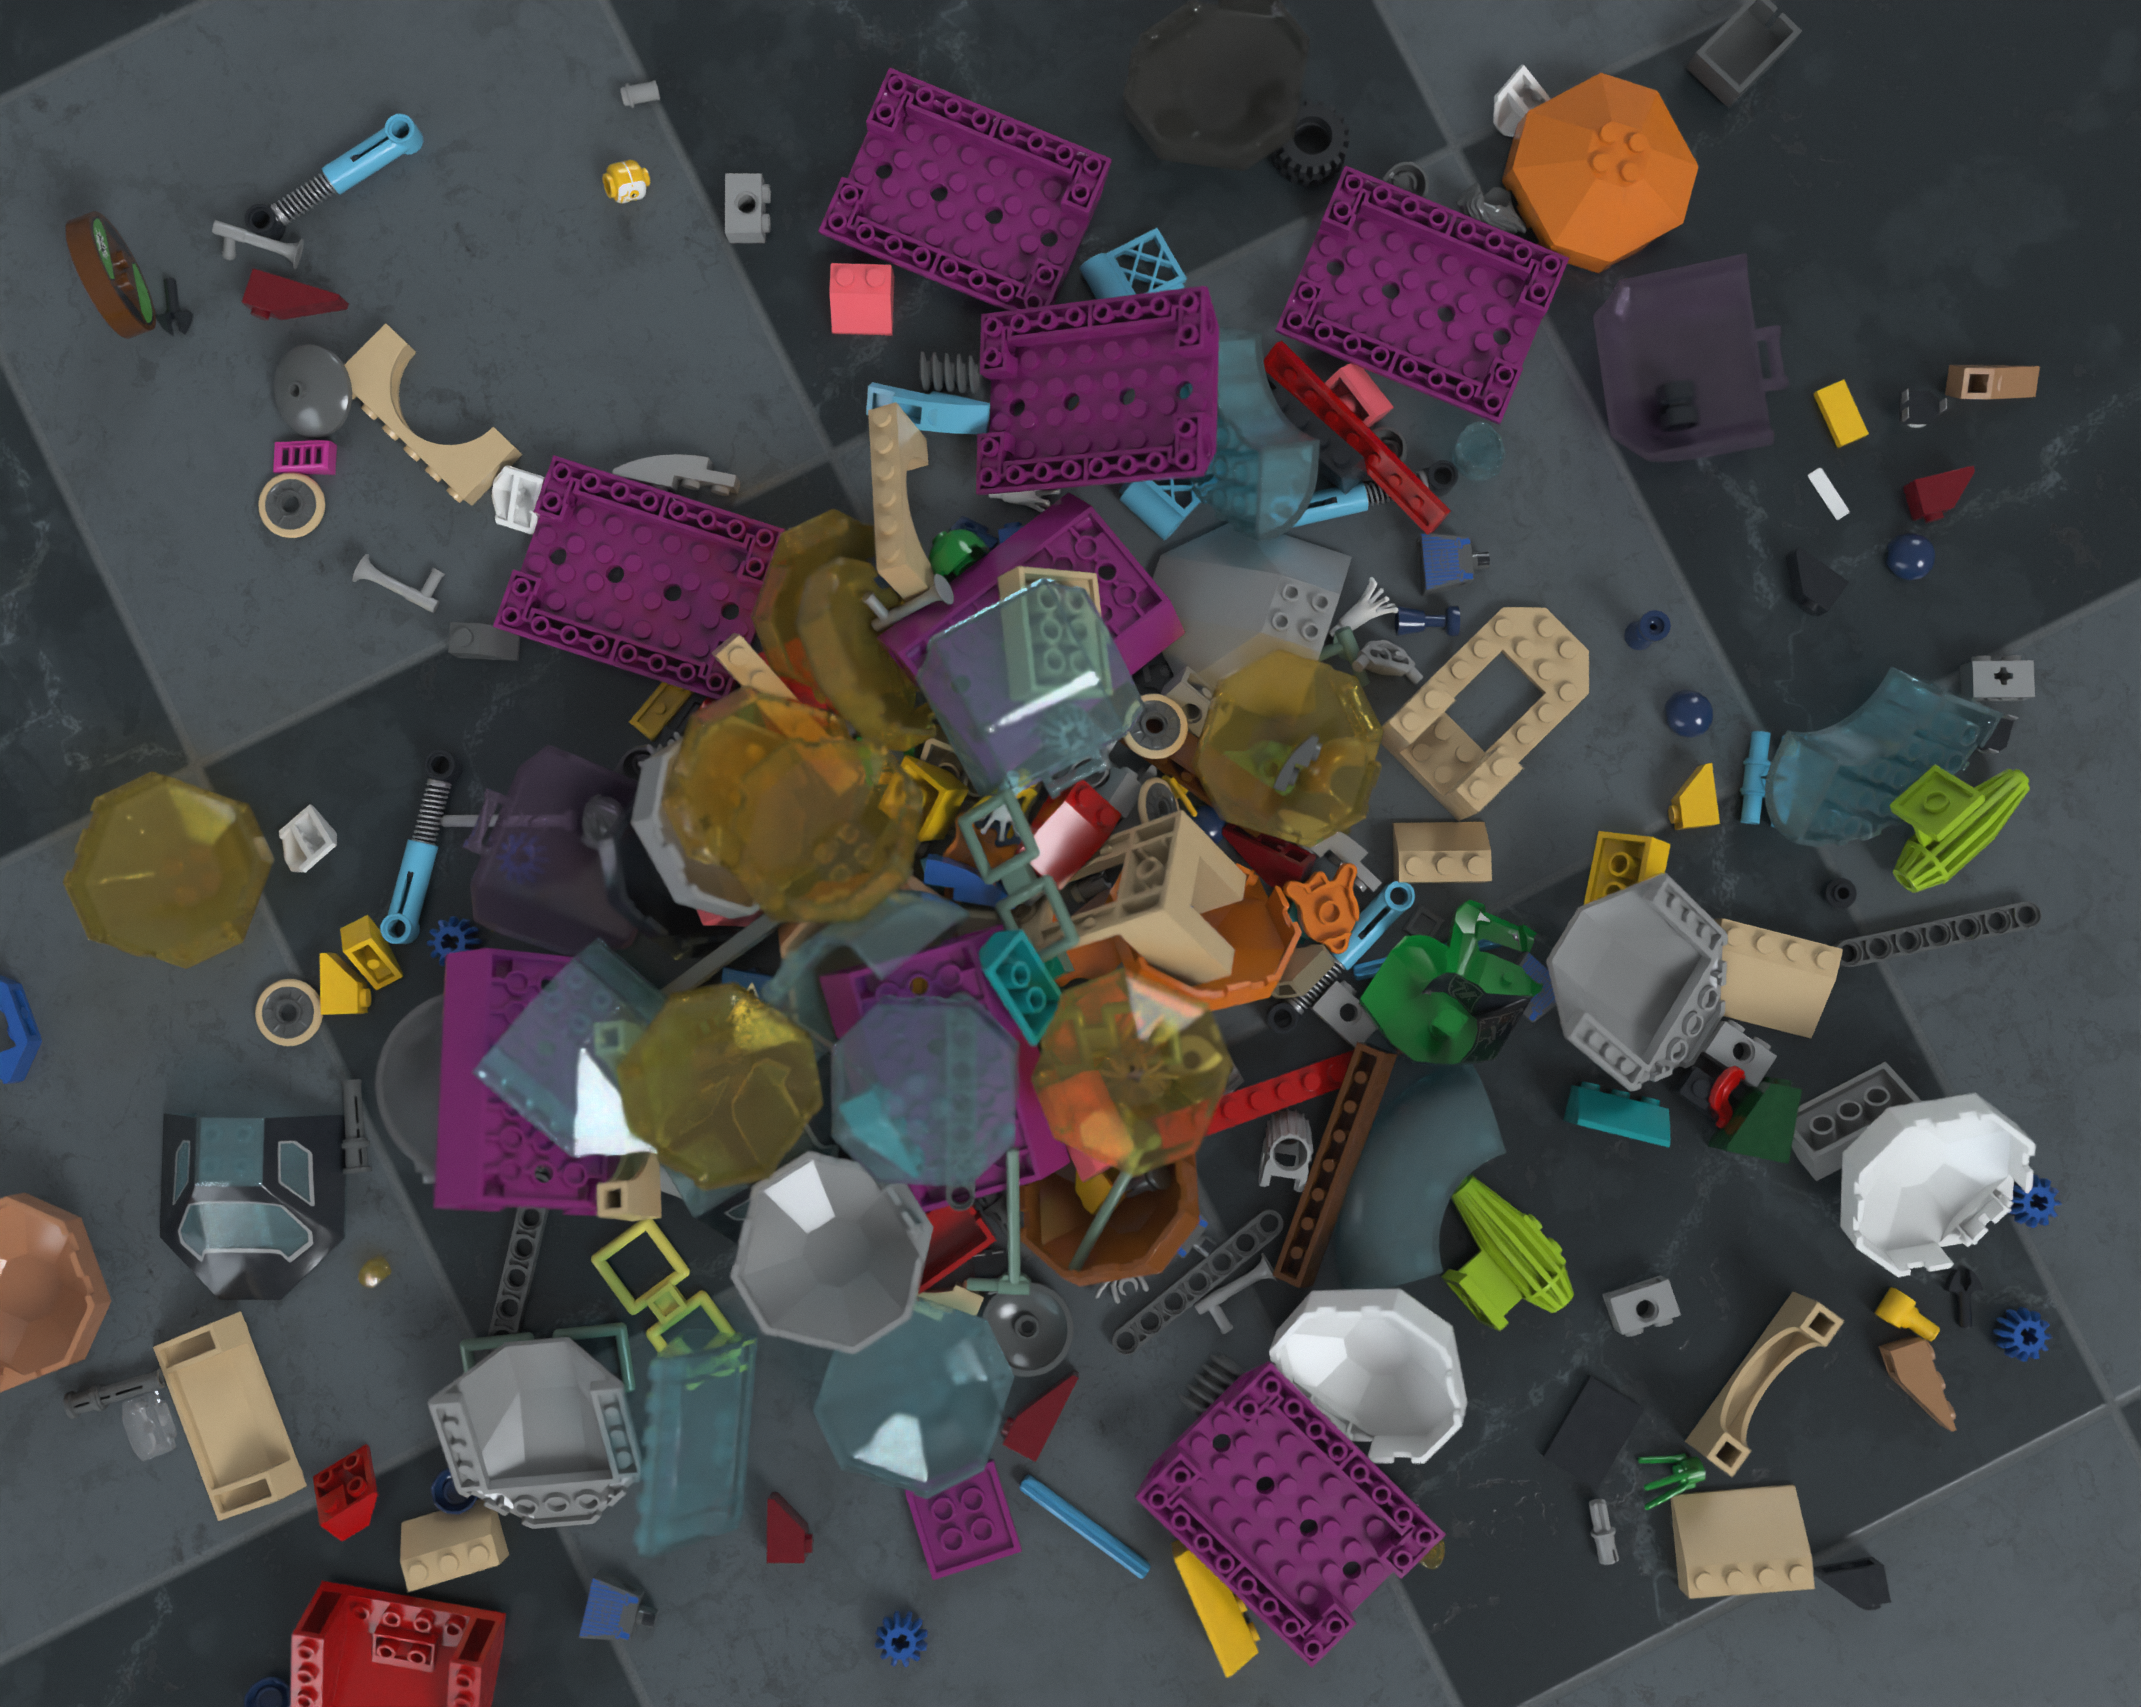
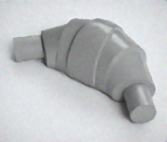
(1386, 659)

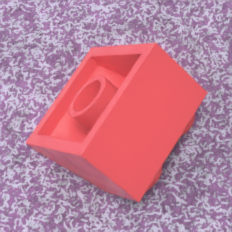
(861, 299)
(1360, 394)

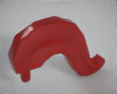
(1720, 1092)

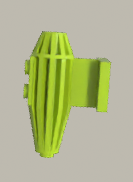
(1951, 823)
(1512, 1259)

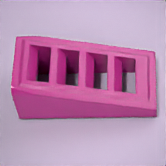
(328, 457)

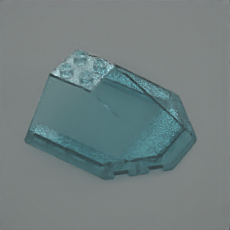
(566, 1049)

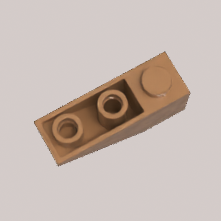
(1991, 381)
(1912, 1368)

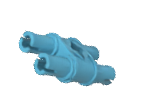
(1753, 785)

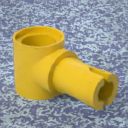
(1901, 1312)

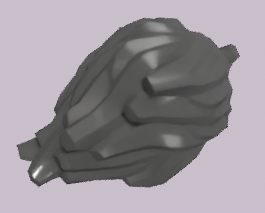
(1492, 208)
(597, 819)

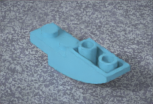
(935, 410)

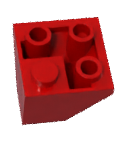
(346, 1494)

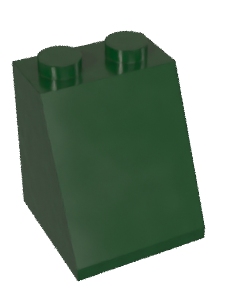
(1762, 1121)

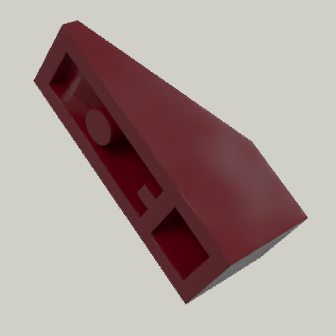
(287, 299)
(1271, 856)
(1036, 1419)

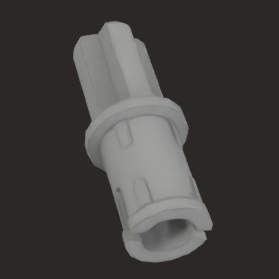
(1603, 1532)

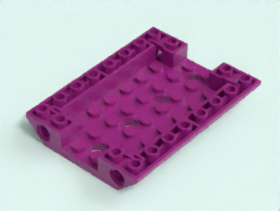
(985, 167)
(1434, 263)
(1100, 354)
(1060, 538)
(659, 545)
(951, 969)
(482, 1142)
(1255, 1535)

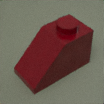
(1936, 494)
(786, 1532)

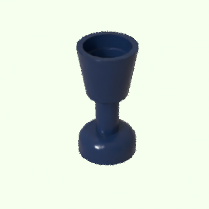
(1414, 621)
(1650, 628)

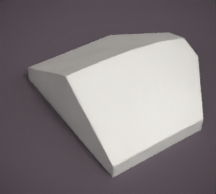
(1516, 99)
(515, 498)
(307, 839)

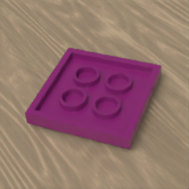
(965, 1524)

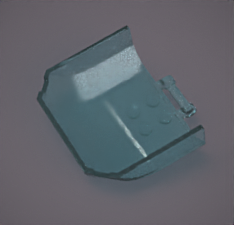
(1030, 689)
(883, 939)

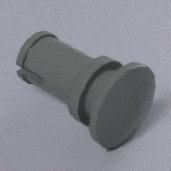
(1152, 1180)

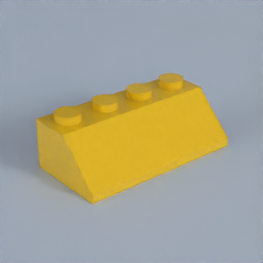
(1219, 1611)

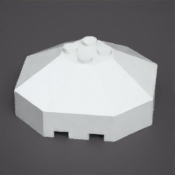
(1931, 1180)
(1376, 1369)

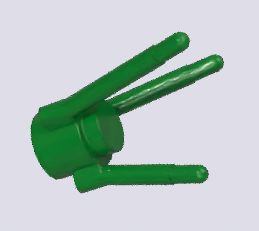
(1686, 1473)

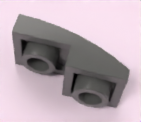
(1305, 751)

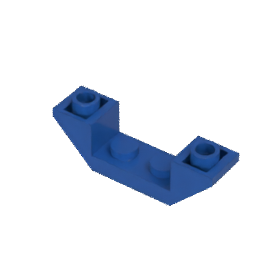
(21, 1029)

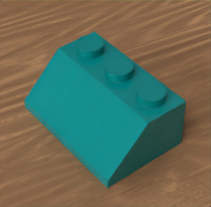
(1021, 981)
(1618, 1114)

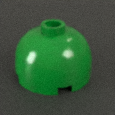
(955, 552)

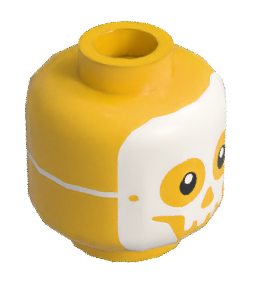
(626, 181)

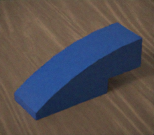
(964, 879)

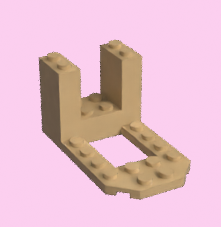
(1443, 754)
(1163, 874)

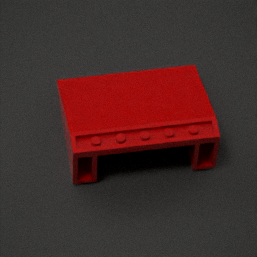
(393, 1651)

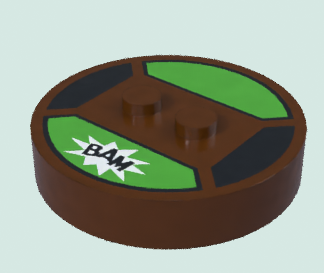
(110, 274)

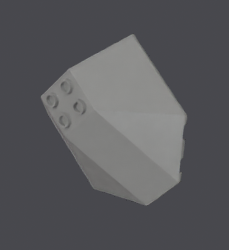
(1248, 599)
(1640, 980)
(539, 1433)

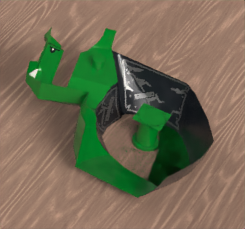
(1472, 992)

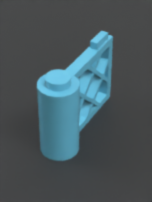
(1109, 279)
(1156, 507)

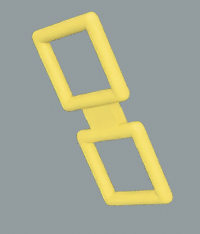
(664, 1297)

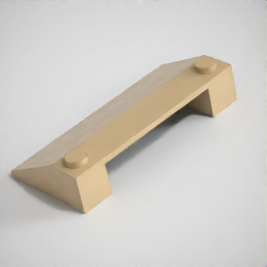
(230, 1417)

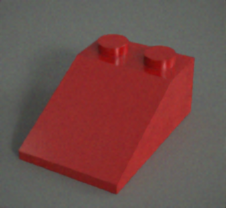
(1070, 831)

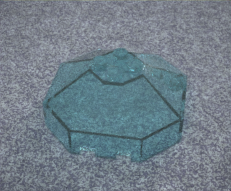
(925, 1090)
(917, 1401)

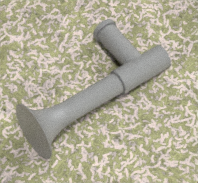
(233, 233)
(939, 591)
(422, 598)
(1211, 1301)

